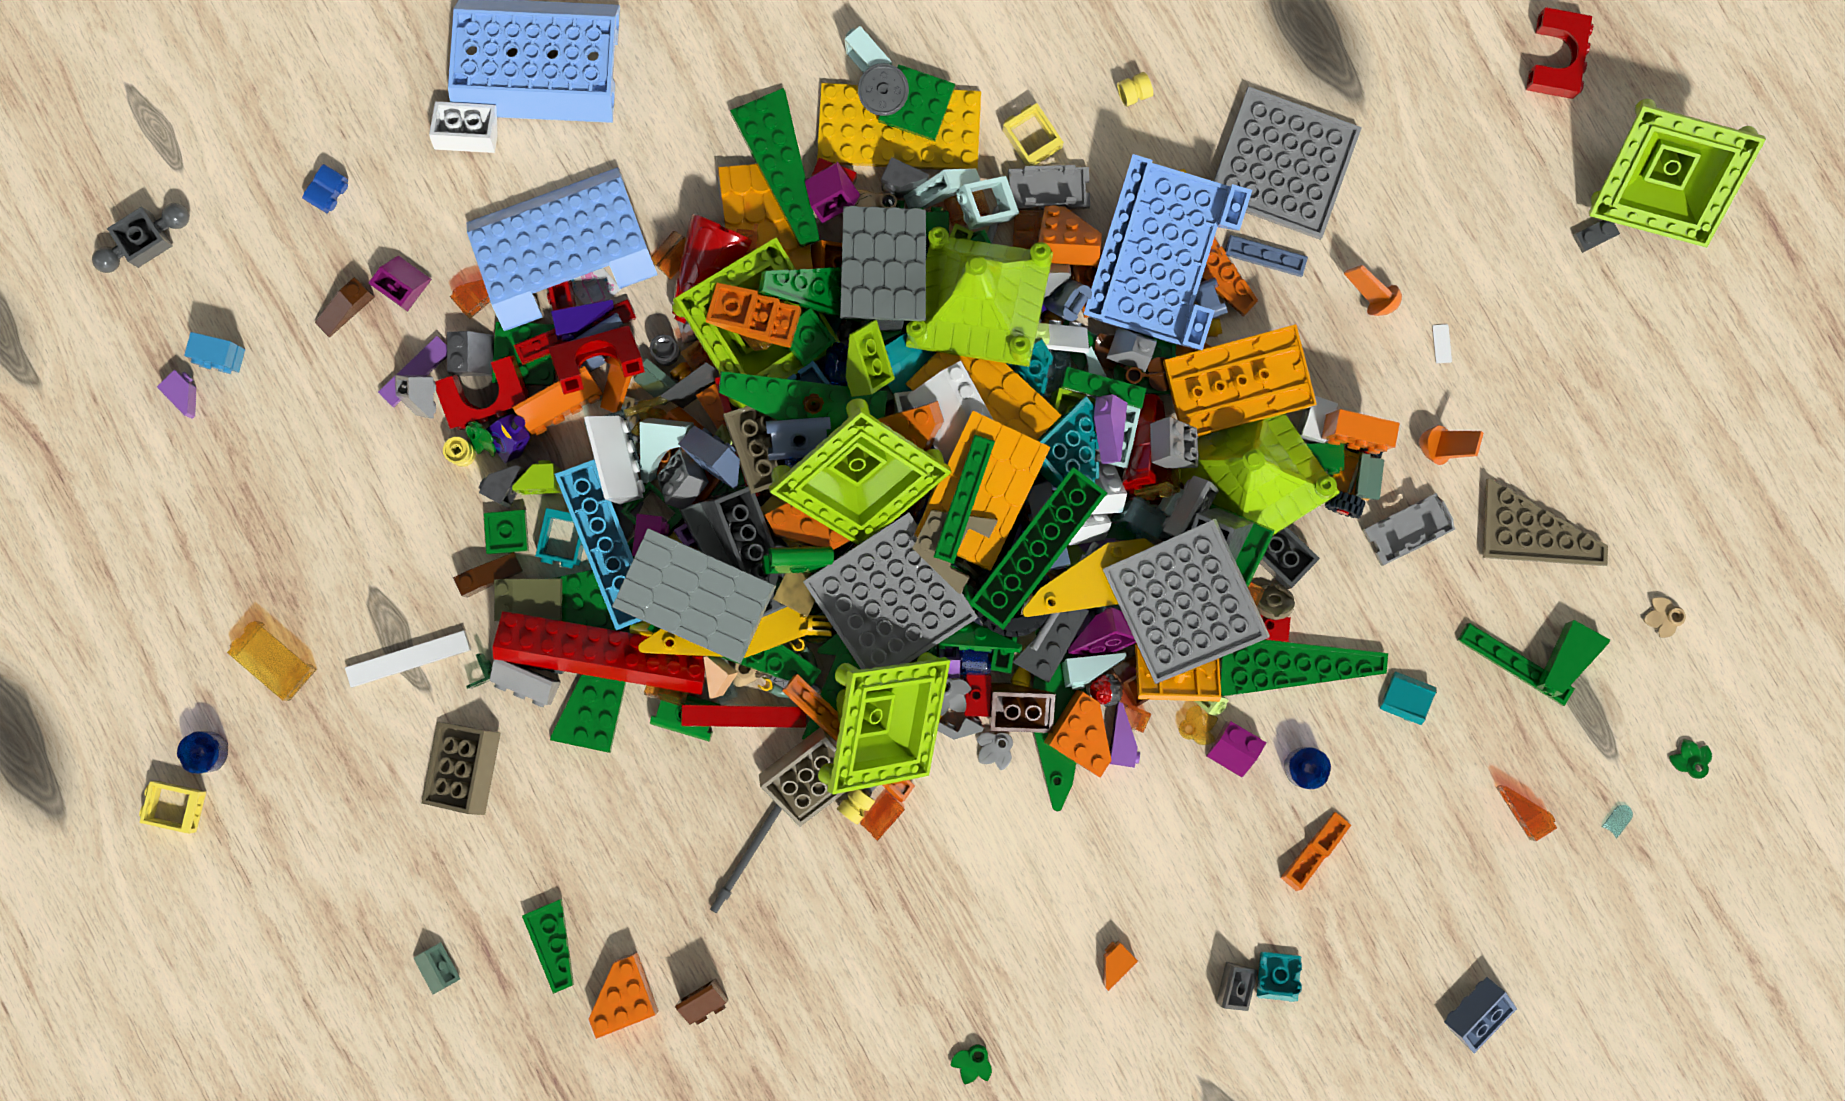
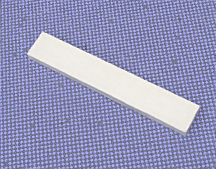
(407, 659)

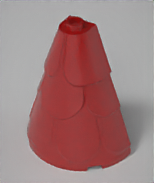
(706, 252)
(1138, 470)

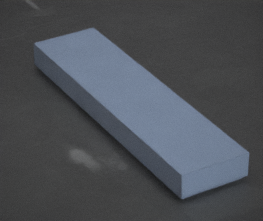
(1266, 256)

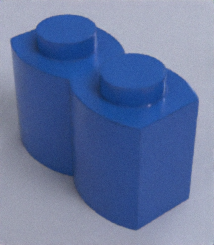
(325, 189)

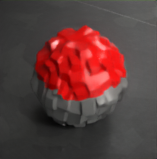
(1106, 690)

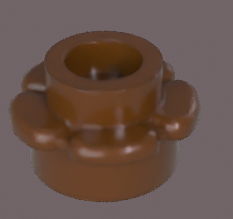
(813, 409)

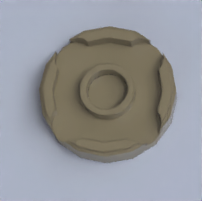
(1276, 602)

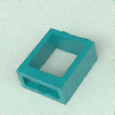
(551, 514)

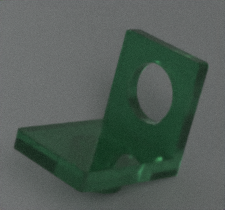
(486, 667)

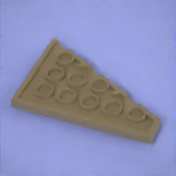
(1526, 532)

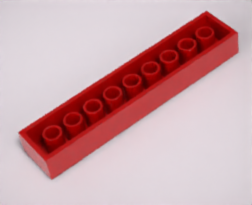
(593, 653)

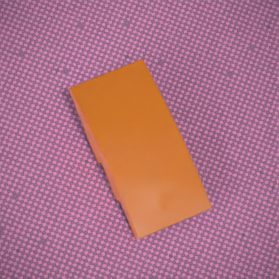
(753, 315)

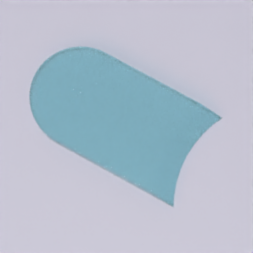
(1618, 819)

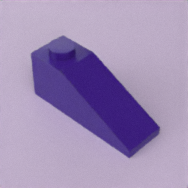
(575, 320)

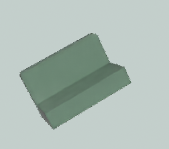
(654, 380)
(1369, 477)
(436, 968)

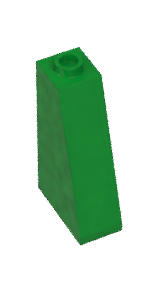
(1570, 657)

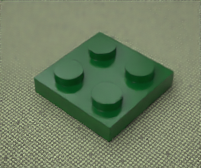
(810, 338)
(506, 532)

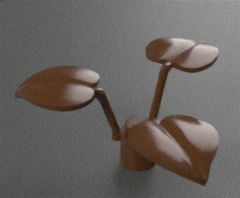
(1133, 375)

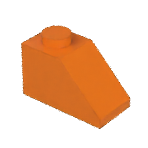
(1116, 963)

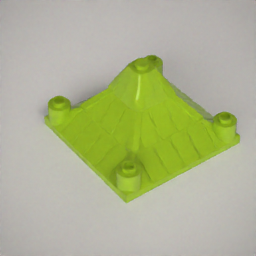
(1676, 174)
(981, 299)
(728, 349)
(1263, 472)
(859, 476)
(886, 723)

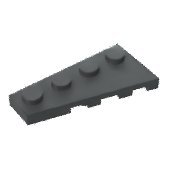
(1054, 646)

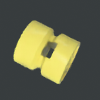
(1138, 87)
(459, 451)
(855, 805)

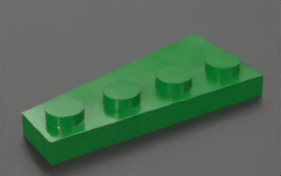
(551, 944)

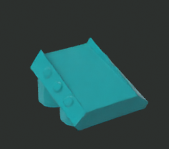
(1408, 698)
(1279, 976)

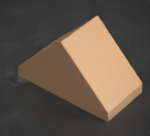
(718, 675)

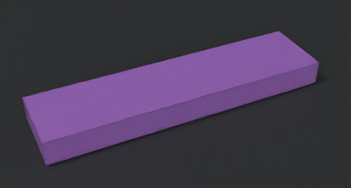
(421, 364)

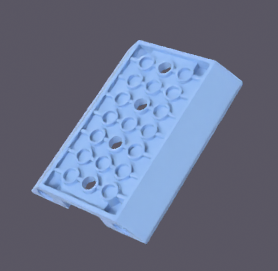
(531, 82)

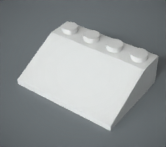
(956, 399)
(614, 458)

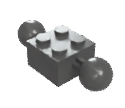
(140, 237)

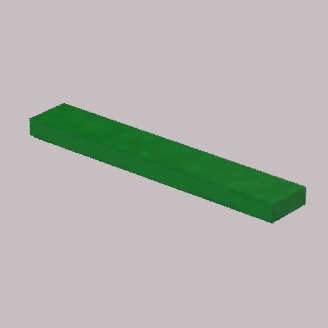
(964, 499)
(1507, 659)

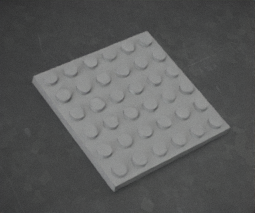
(1288, 160)
(888, 599)
(1186, 602)

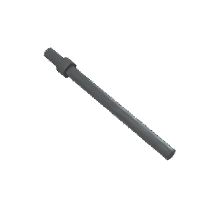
(725, 892)

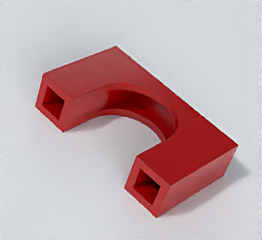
(1575, 32)
(614, 343)
(461, 412)

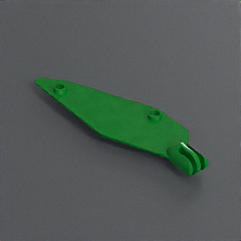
(1052, 761)

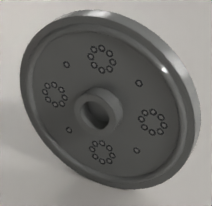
(883, 89)

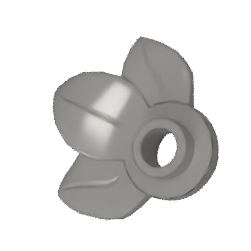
(954, 696)
(993, 751)

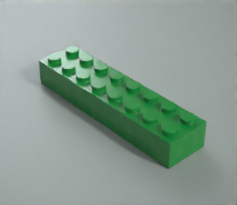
(1038, 548)

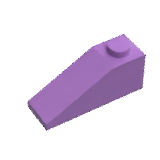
(1110, 426)
(1123, 744)

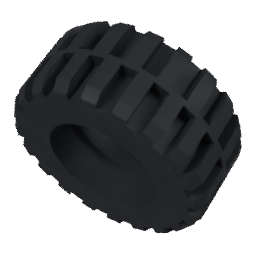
(1018, 625)

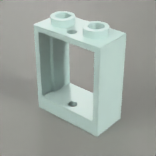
(863, 49)
(1003, 197)

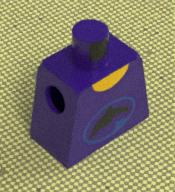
(509, 437)

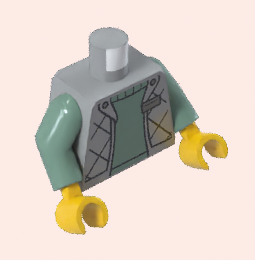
(776, 685)

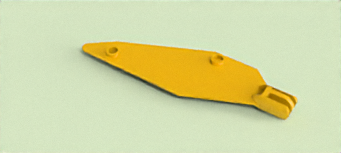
(1085, 582)
(771, 632)

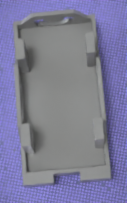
(1050, 185)
(1410, 529)

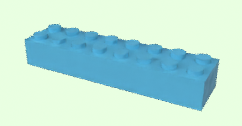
(599, 533)

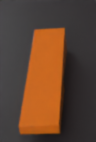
(1315, 852)

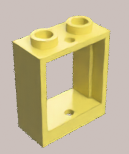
(1044, 152)
(192, 812)

